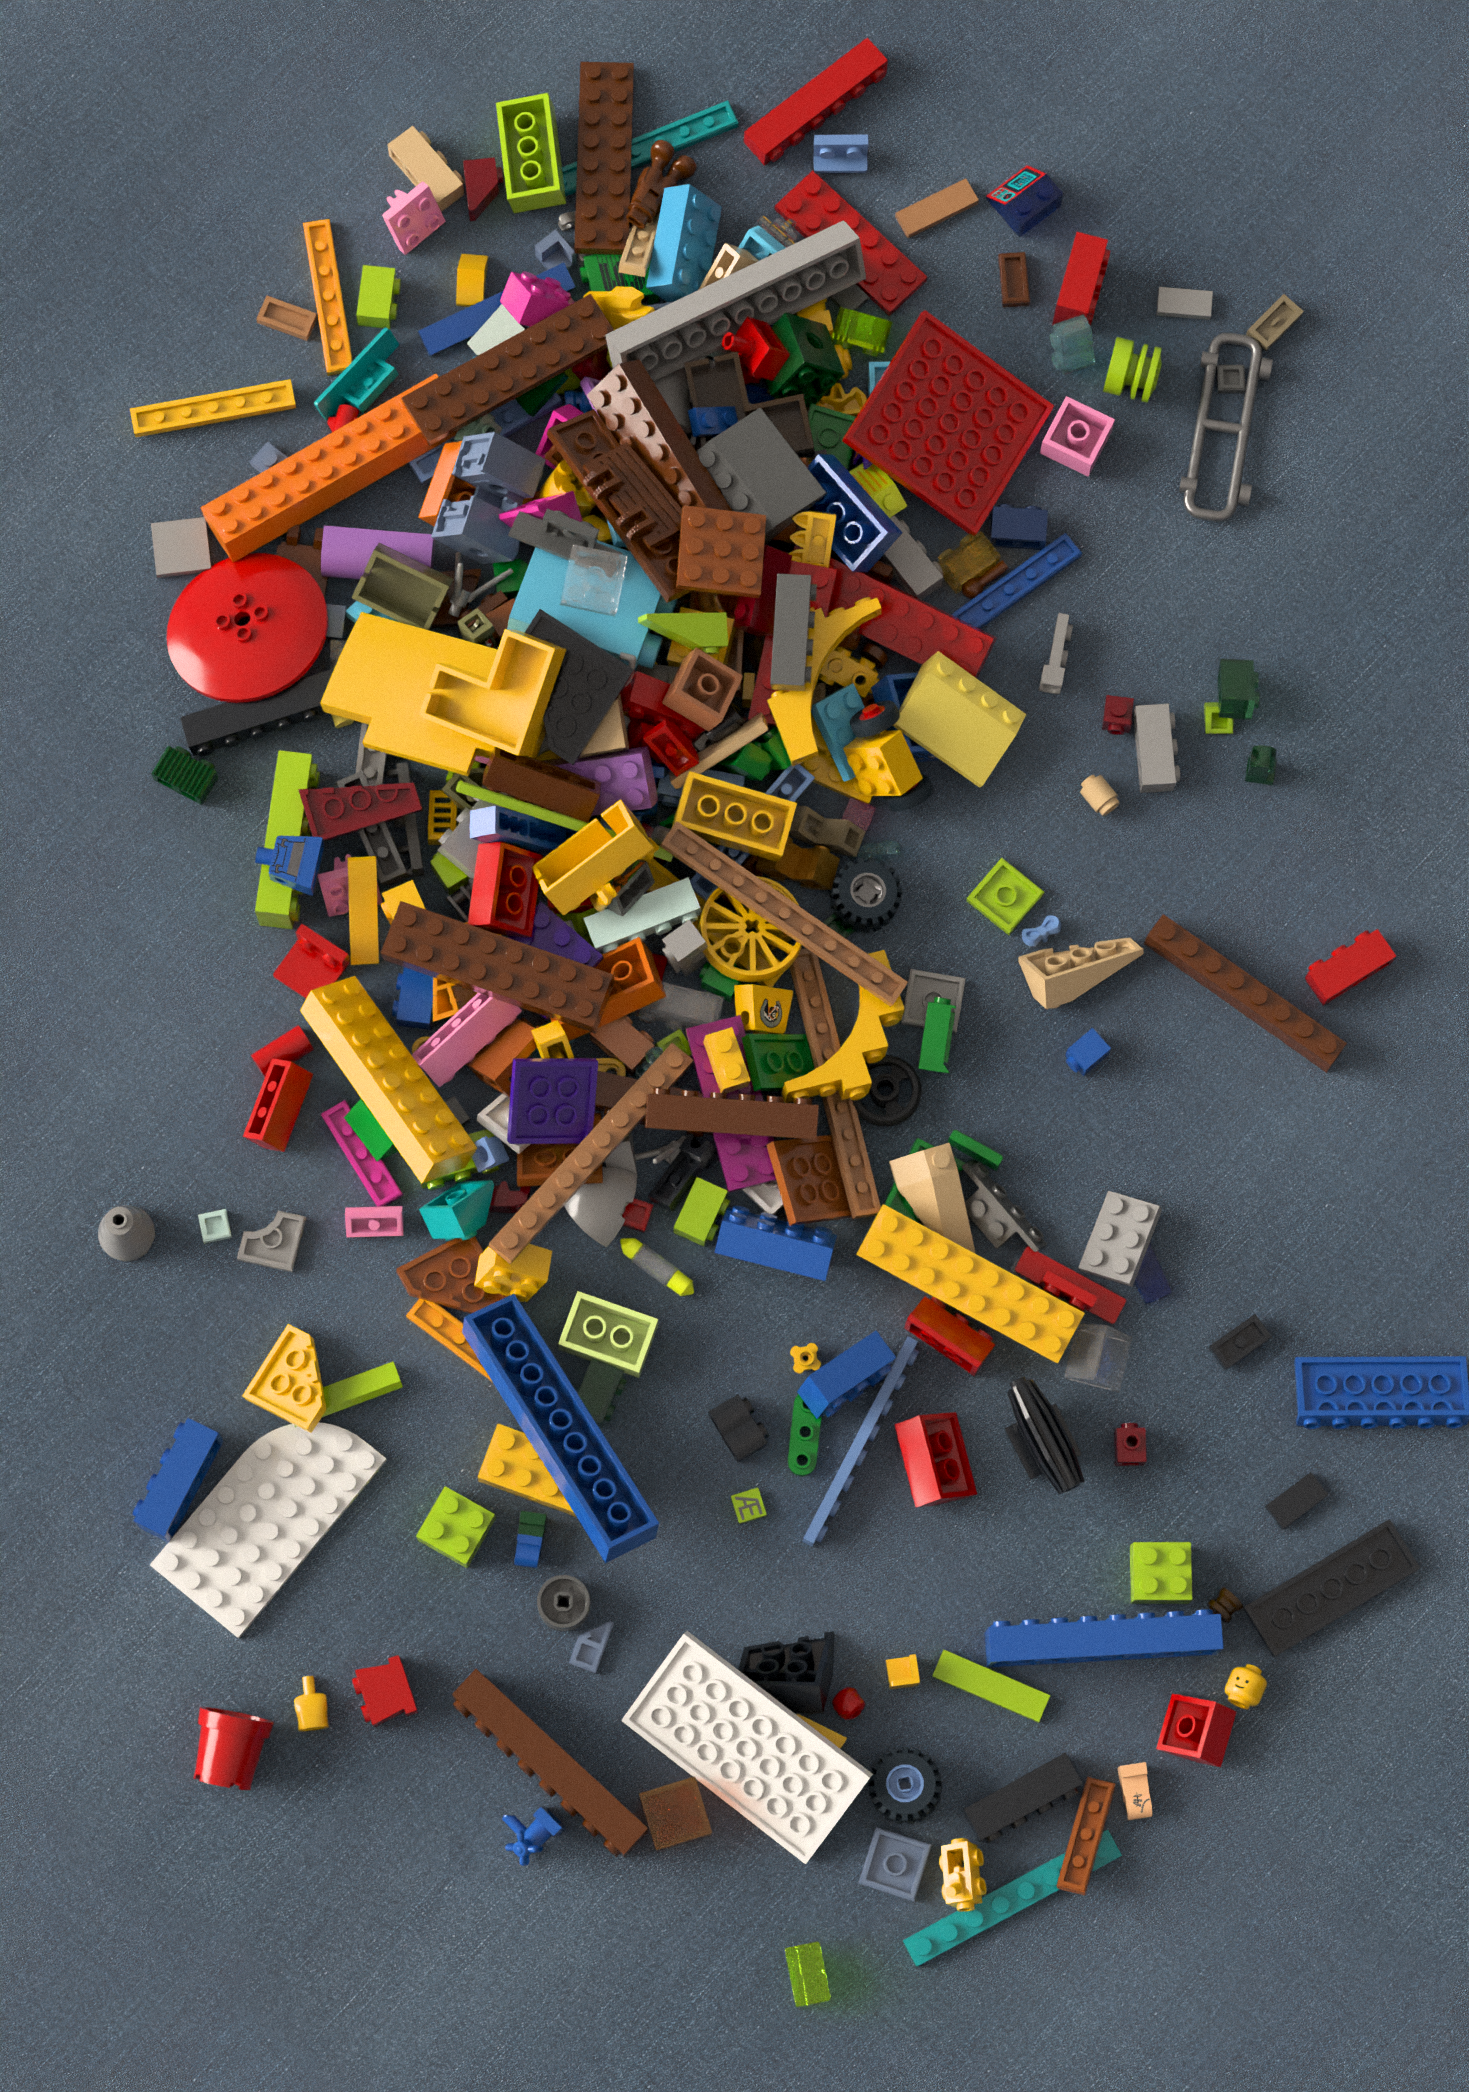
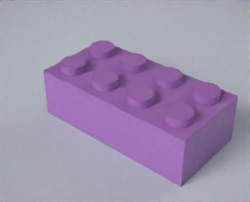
(622, 776)

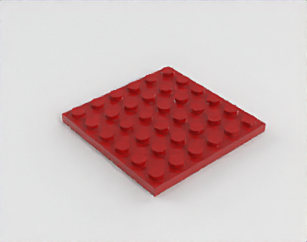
(948, 423)

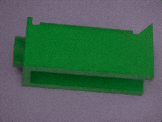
(937, 1035)

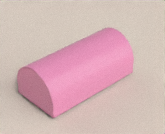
(374, 1221)

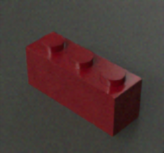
(758, 614)

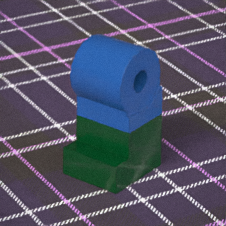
(530, 1539)

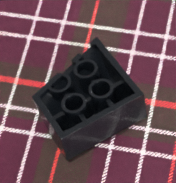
(794, 1672)

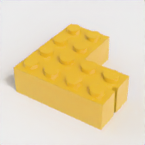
(508, 704)

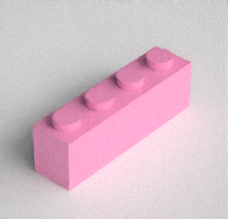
(463, 1037)

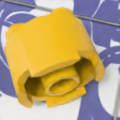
(563, 481)

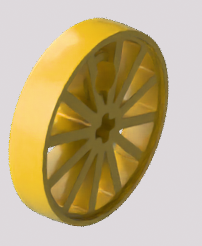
(737, 928)

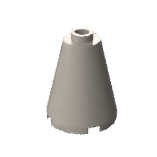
(126, 1233)

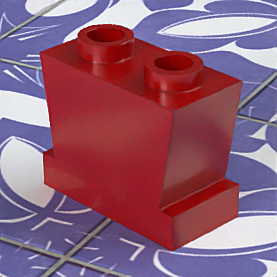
(384, 1691)

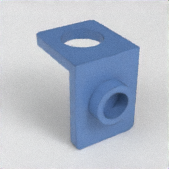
(489, 1153)

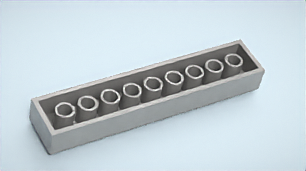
(762, 291)

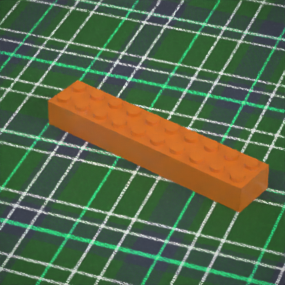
(317, 477)

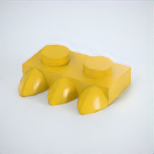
(815, 539)

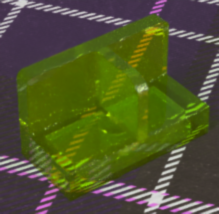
(807, 1974)

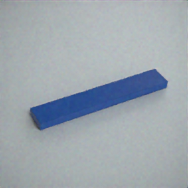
(470, 320)
(1019, 582)

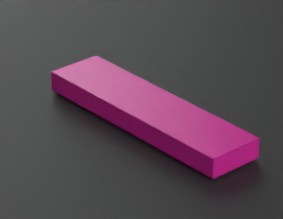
(371, 1173)

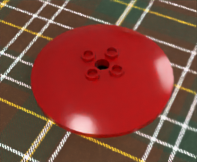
(252, 659)

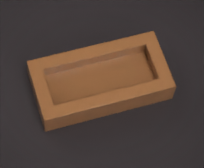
(286, 318)

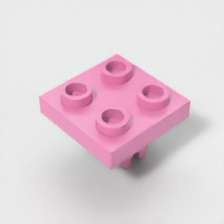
(413, 216)
(335, 888)

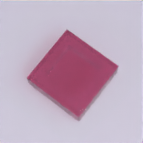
(859, 813)

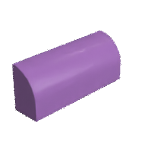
(349, 549)

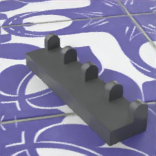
(410, 823)

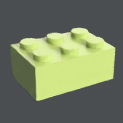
(608, 1333)

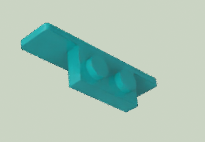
(362, 379)

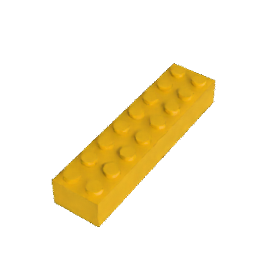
(388, 1079)
(970, 1283)

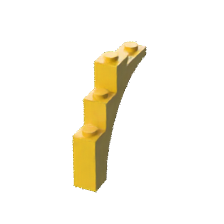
(793, 708)
(847, 1067)

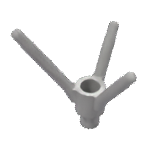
(460, 596)
(666, 1152)

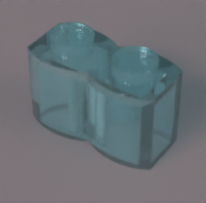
(1072, 345)

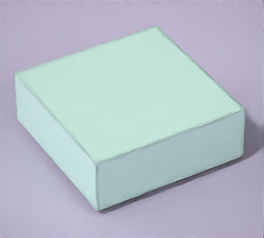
(214, 1226)

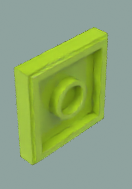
(1005, 896)

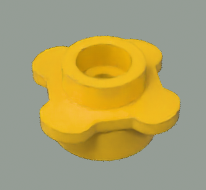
(798, 1354)

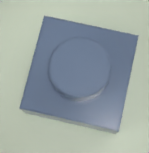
(267, 457)

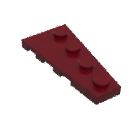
(350, 809)

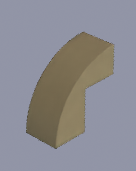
(836, 834)

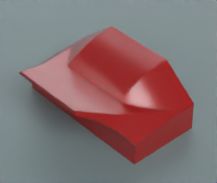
(670, 747)

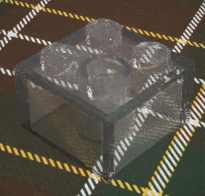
(593, 580)

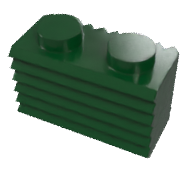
(185, 774)

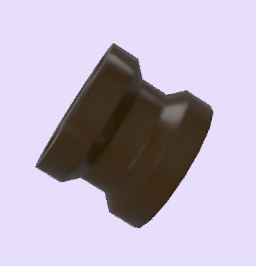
(1225, 1605)

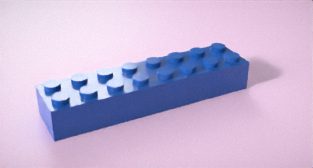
(1103, 1640)

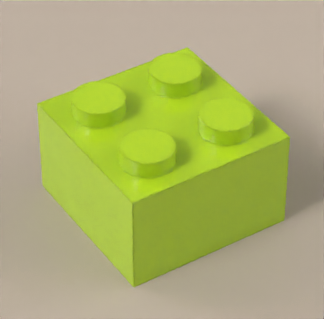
(456, 1527)
(1161, 1573)

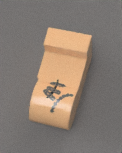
(1135, 1790)

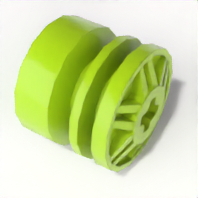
(1132, 370)

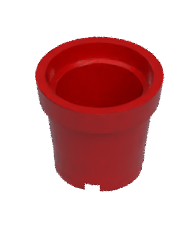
(229, 1747)

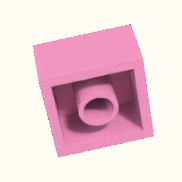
(1077, 436)

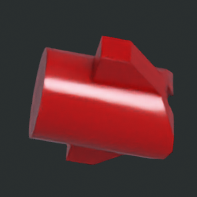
(344, 416)

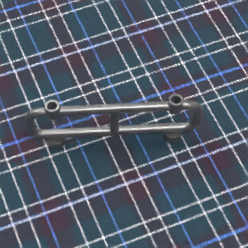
(1238, 492)

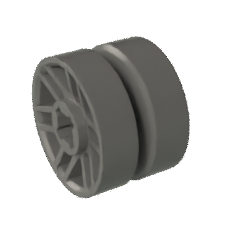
(564, 1588)

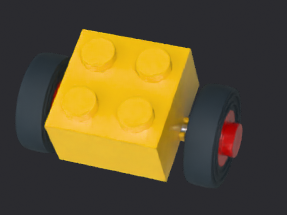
(884, 759)

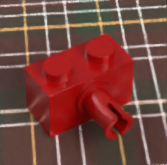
(757, 348)

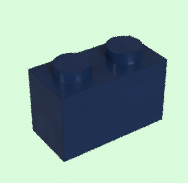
(1018, 527)

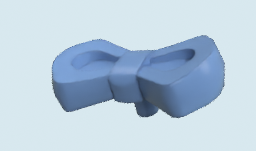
(1033, 936)

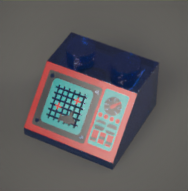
(1026, 199)

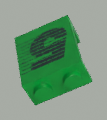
(602, 275)

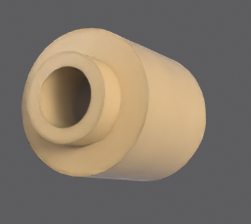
(1099, 794)

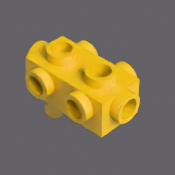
(844, 669)
(962, 1884)

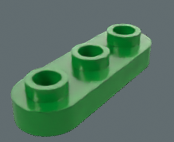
(803, 1445)

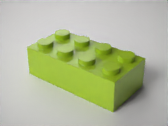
(530, 153)

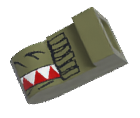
(480, 631)

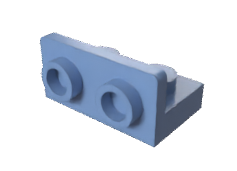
(840, 153)

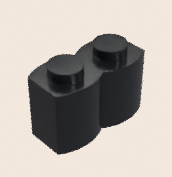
(738, 1427)

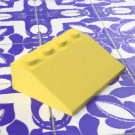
(958, 718)

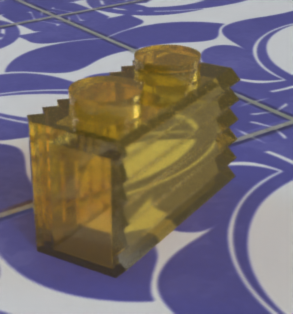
(968, 560)

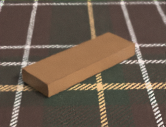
(936, 208)

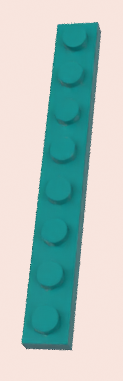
(997, 1906)

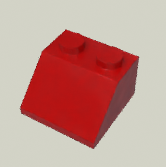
(1196, 1730)

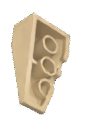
(1068, 974)
(934, 1192)

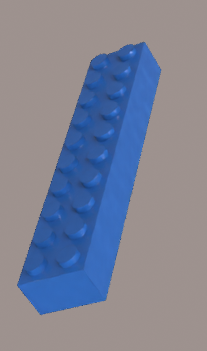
(560, 1428)

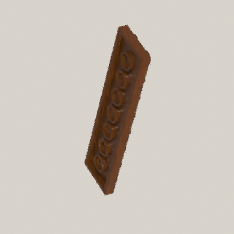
(604, 157)
(508, 370)
(586, 439)

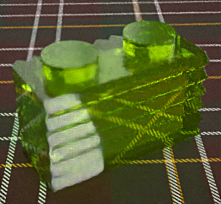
(862, 330)

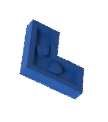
(711, 420)

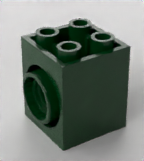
(812, 360)

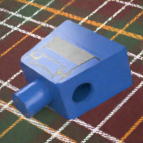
(293, 861)

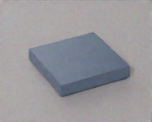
(895, 1864)

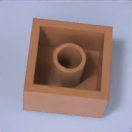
(702, 689)

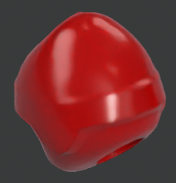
(848, 1703)

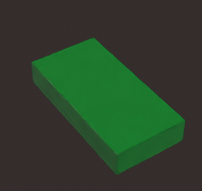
(975, 1150)

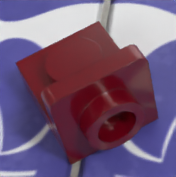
(1117, 714)

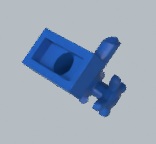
(532, 1838)

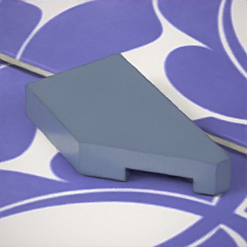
(591, 1647)

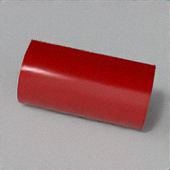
(287, 1047)

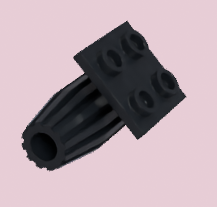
(1043, 1437)

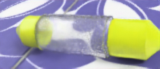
(657, 1266)

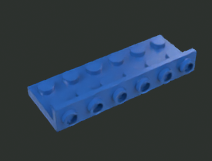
(1382, 1391)

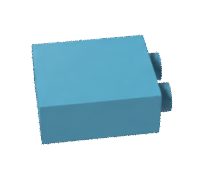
(617, 634)

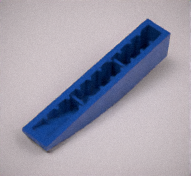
(517, 829)

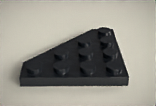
(583, 688)

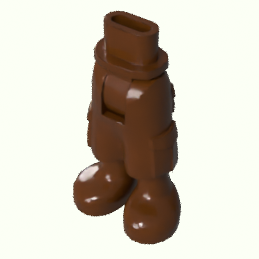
(651, 184)

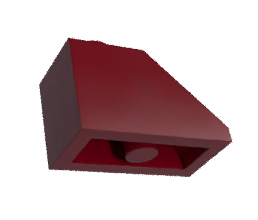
(481, 184)

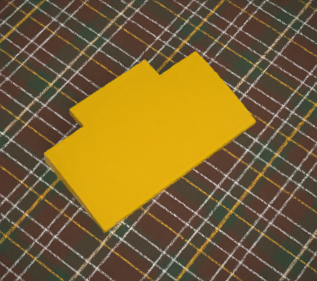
(384, 684)

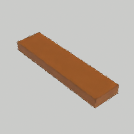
(1086, 1836)

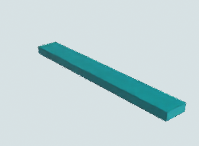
(679, 134)

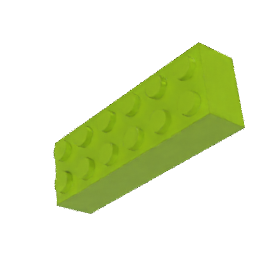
(277, 903)

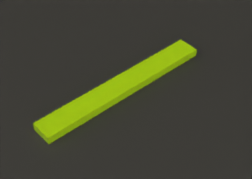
(535, 811)

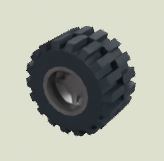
(865, 895)

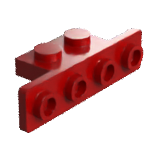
(1070, 1285)

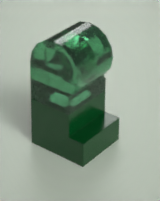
(1261, 765)

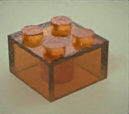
(675, 1814)

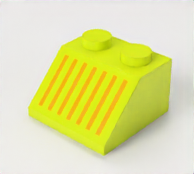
(880, 488)

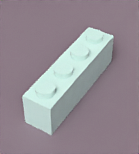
(649, 915)

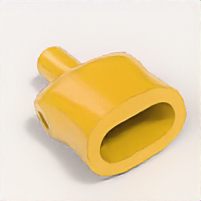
(311, 1707)

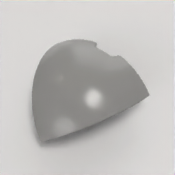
(600, 1206)

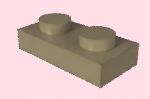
(1275, 322)

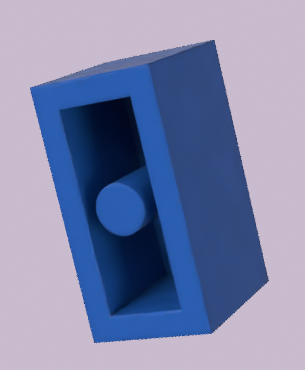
(415, 1001)

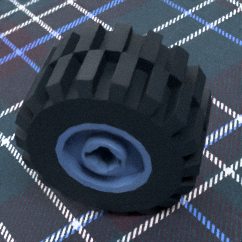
(905, 1785)

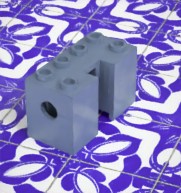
(503, 479)

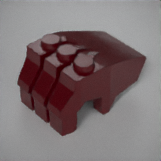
(508, 1201)

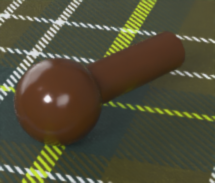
(974, 587)

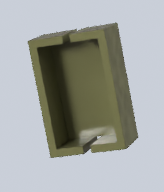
(402, 587)

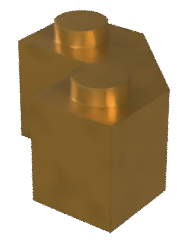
(810, 866)

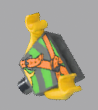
(626, 889)

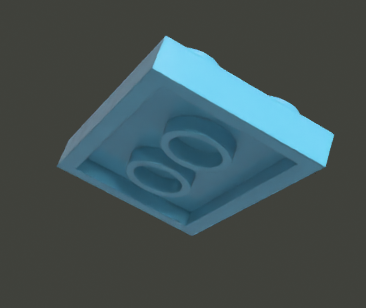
(833, 720)

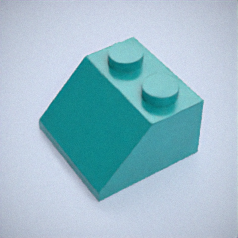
(459, 1210)

